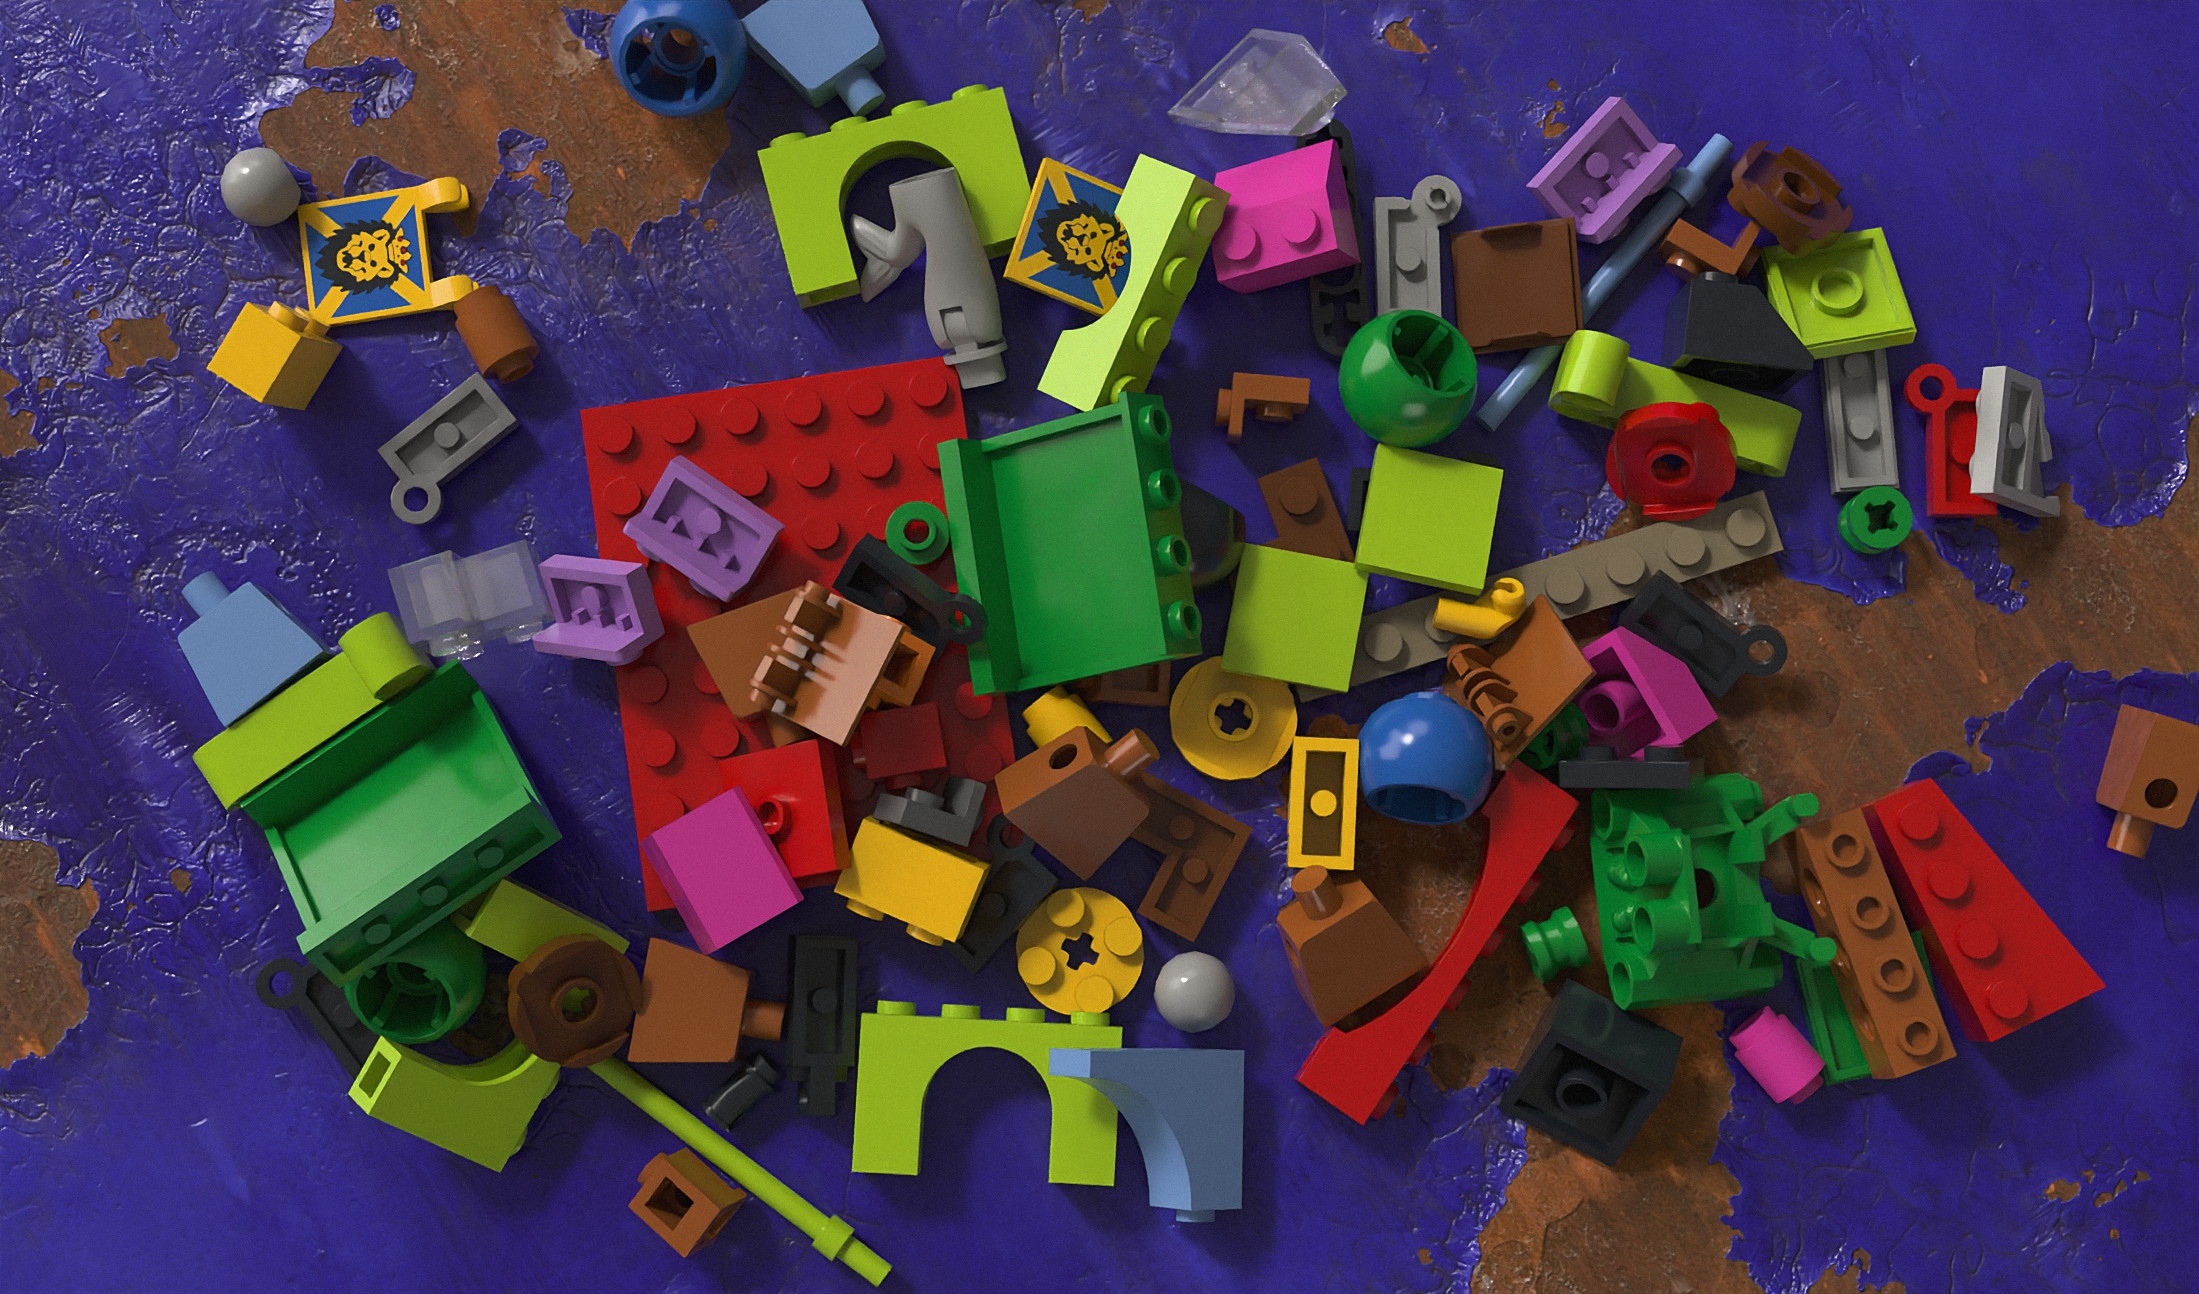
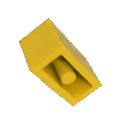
(276, 354)
(1322, 803)
(912, 881)

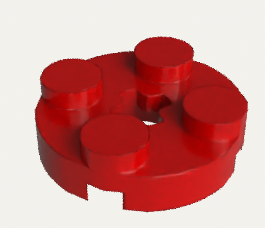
(1679, 430)

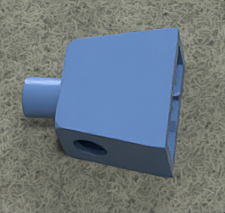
(820, 49)
(246, 646)

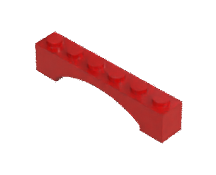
(1520, 824)

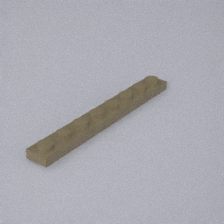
(1572, 583)

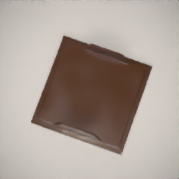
(1517, 285)

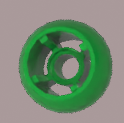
(1408, 378)
(422, 987)

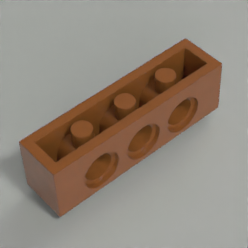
(1875, 953)

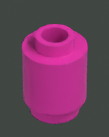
(1778, 1056)

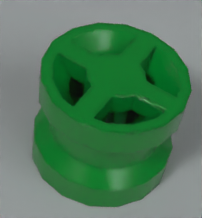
(1864, 529)
(1569, 733)
(1554, 945)

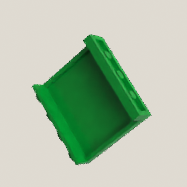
(1072, 547)
(401, 821)

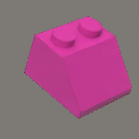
(1284, 220)

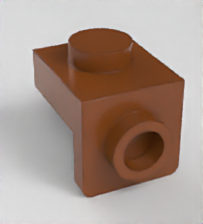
(1695, 252)

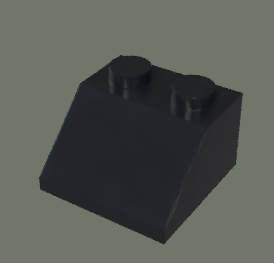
(1732, 337)
(1591, 1073)

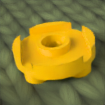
(1245, 752)
(1091, 986)

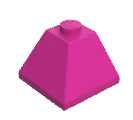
(1639, 695)

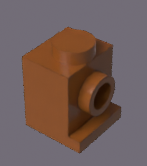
(685, 1201)

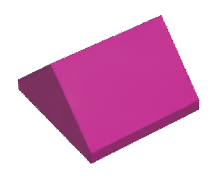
(721, 870)

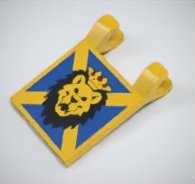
(1072, 240)
(373, 257)

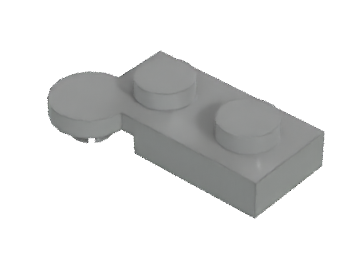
(1410, 247)

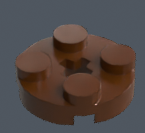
(1789, 197)
(541, 986)

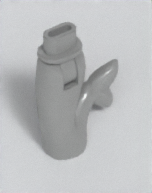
(959, 282)

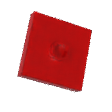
(797, 803)

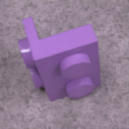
(1604, 172)
(704, 531)
(599, 609)

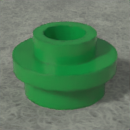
(932, 547)

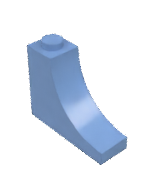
(1184, 1116)

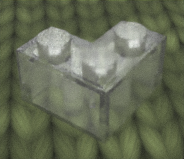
(462, 602)

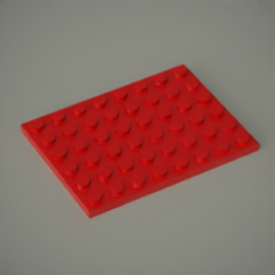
(831, 466)

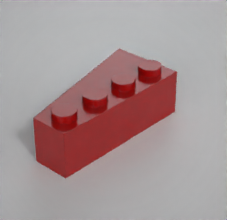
(1977, 923)

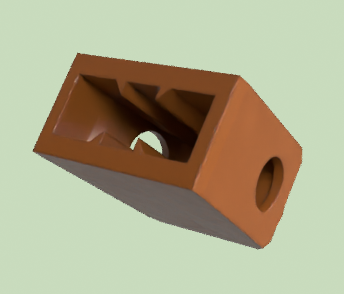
(732, 652)
(2155, 754)
(1079, 795)
(1343, 944)
(699, 1008)

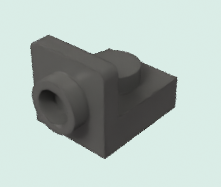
(944, 818)

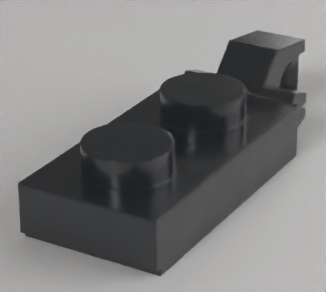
(820, 1018)

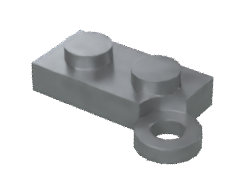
(445, 444)

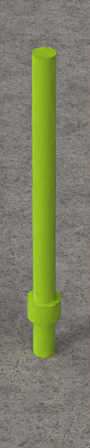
(830, 1236)

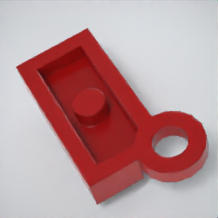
(1949, 444)

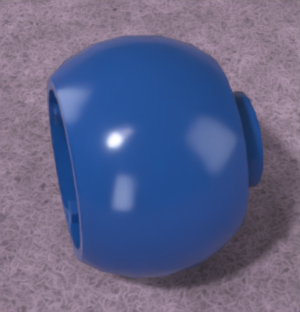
(671, 76)
(1424, 760)

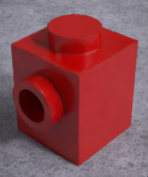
(900, 745)

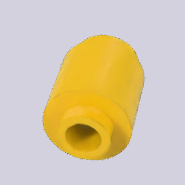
(1057, 714)

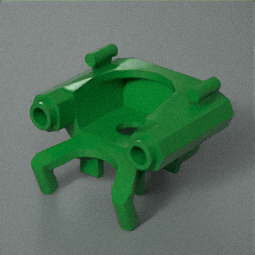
(1646, 894)

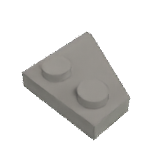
(2011, 443)

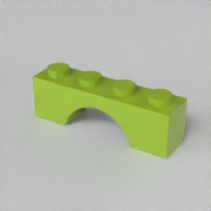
(1169, 231)

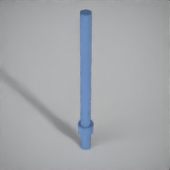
(1680, 193)

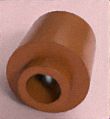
(496, 334)

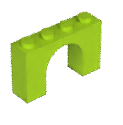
(815, 175)
(906, 1050)
(488, 1104)

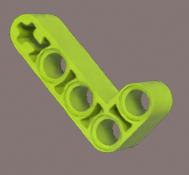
(1601, 383)
(365, 676)

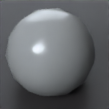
(259, 187)
(1194, 991)

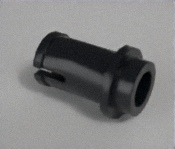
(743, 1090)

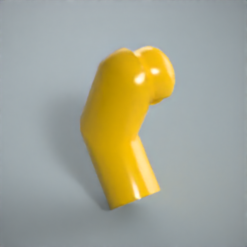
(1485, 616)

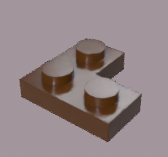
(1302, 514)
(1199, 853)

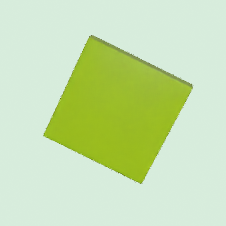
(1839, 295)
(1428, 519)
(1294, 618)

